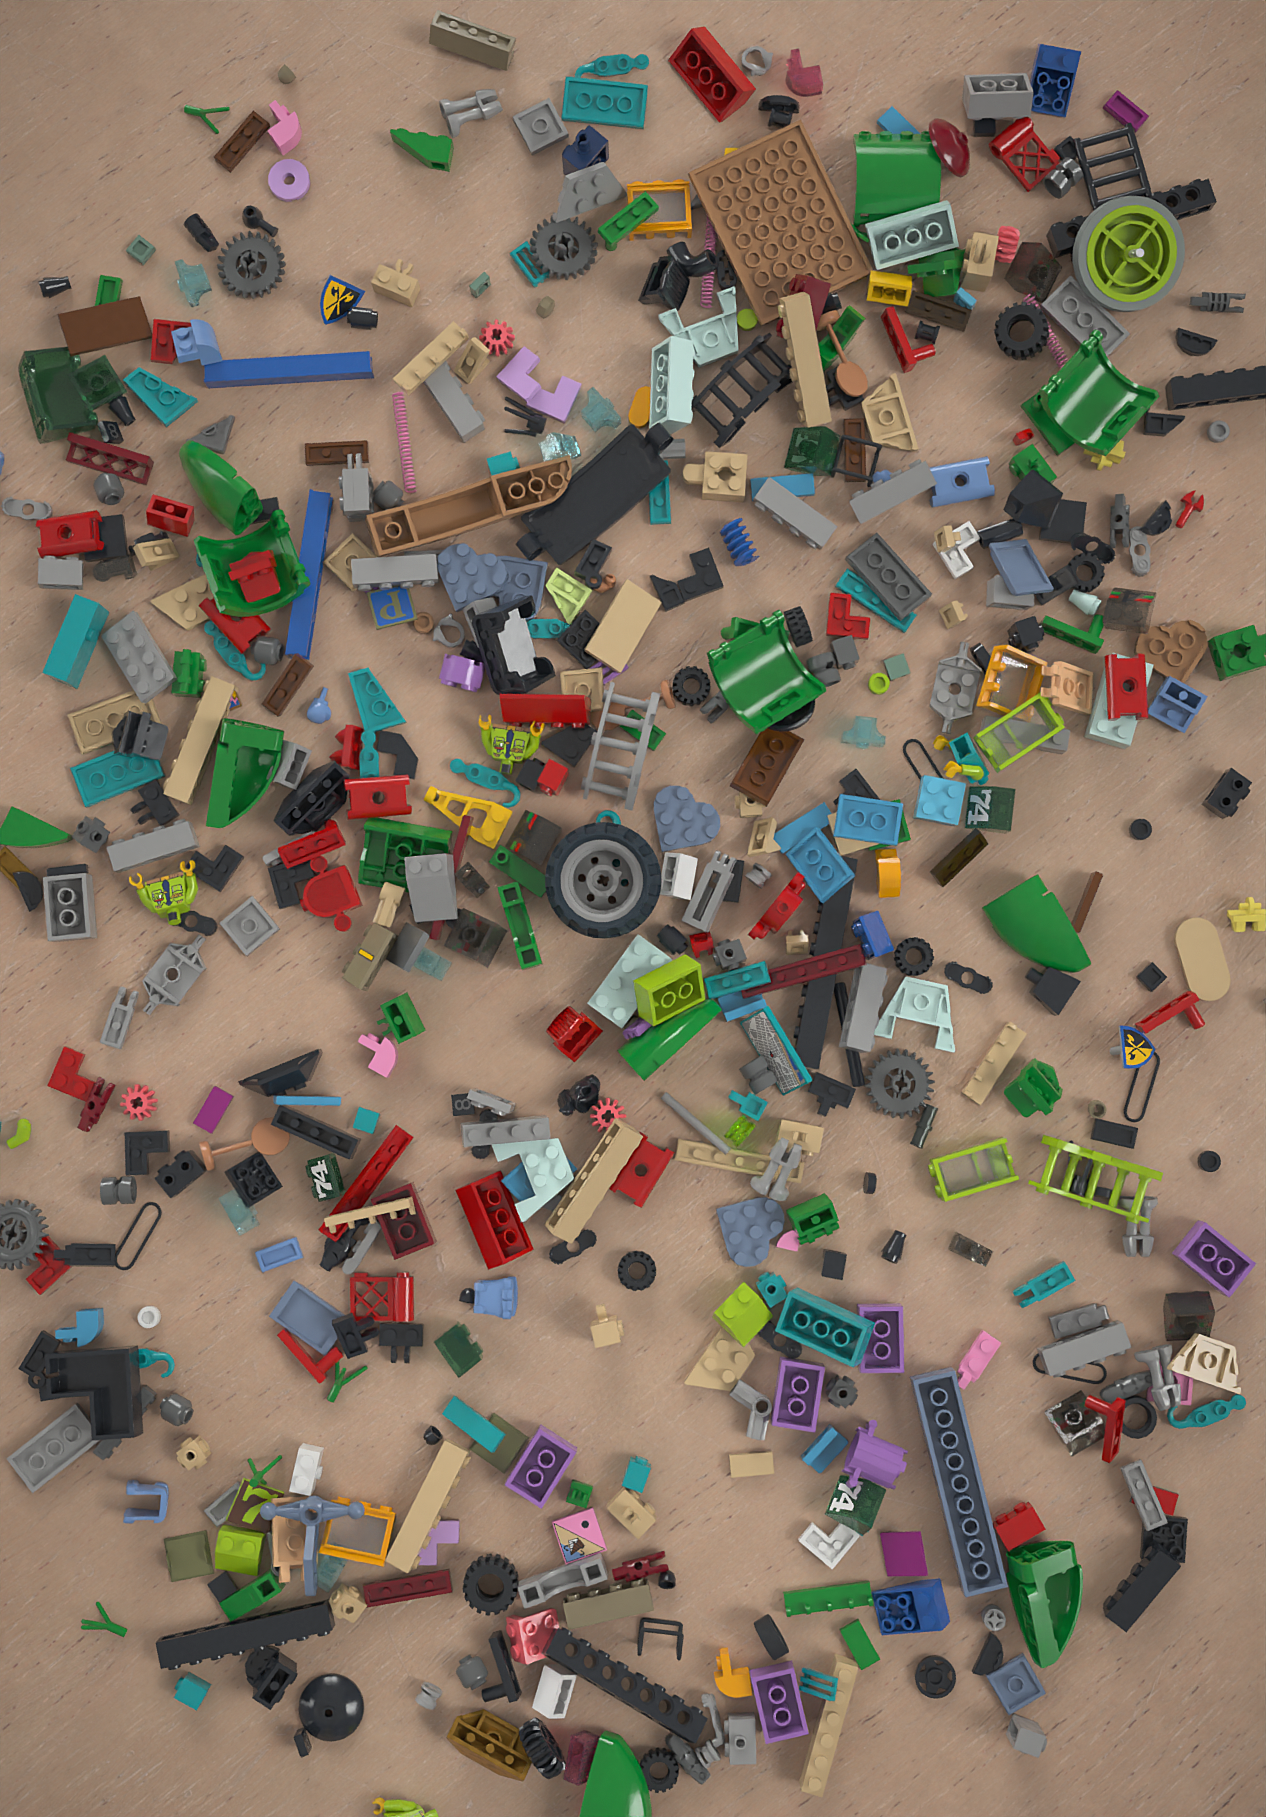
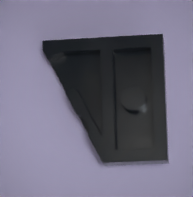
(570, 743)

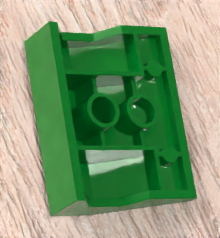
(389, 843)

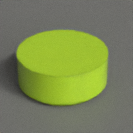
(746, 319)
(878, 683)

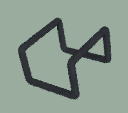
(869, 478)
(679, 1634)

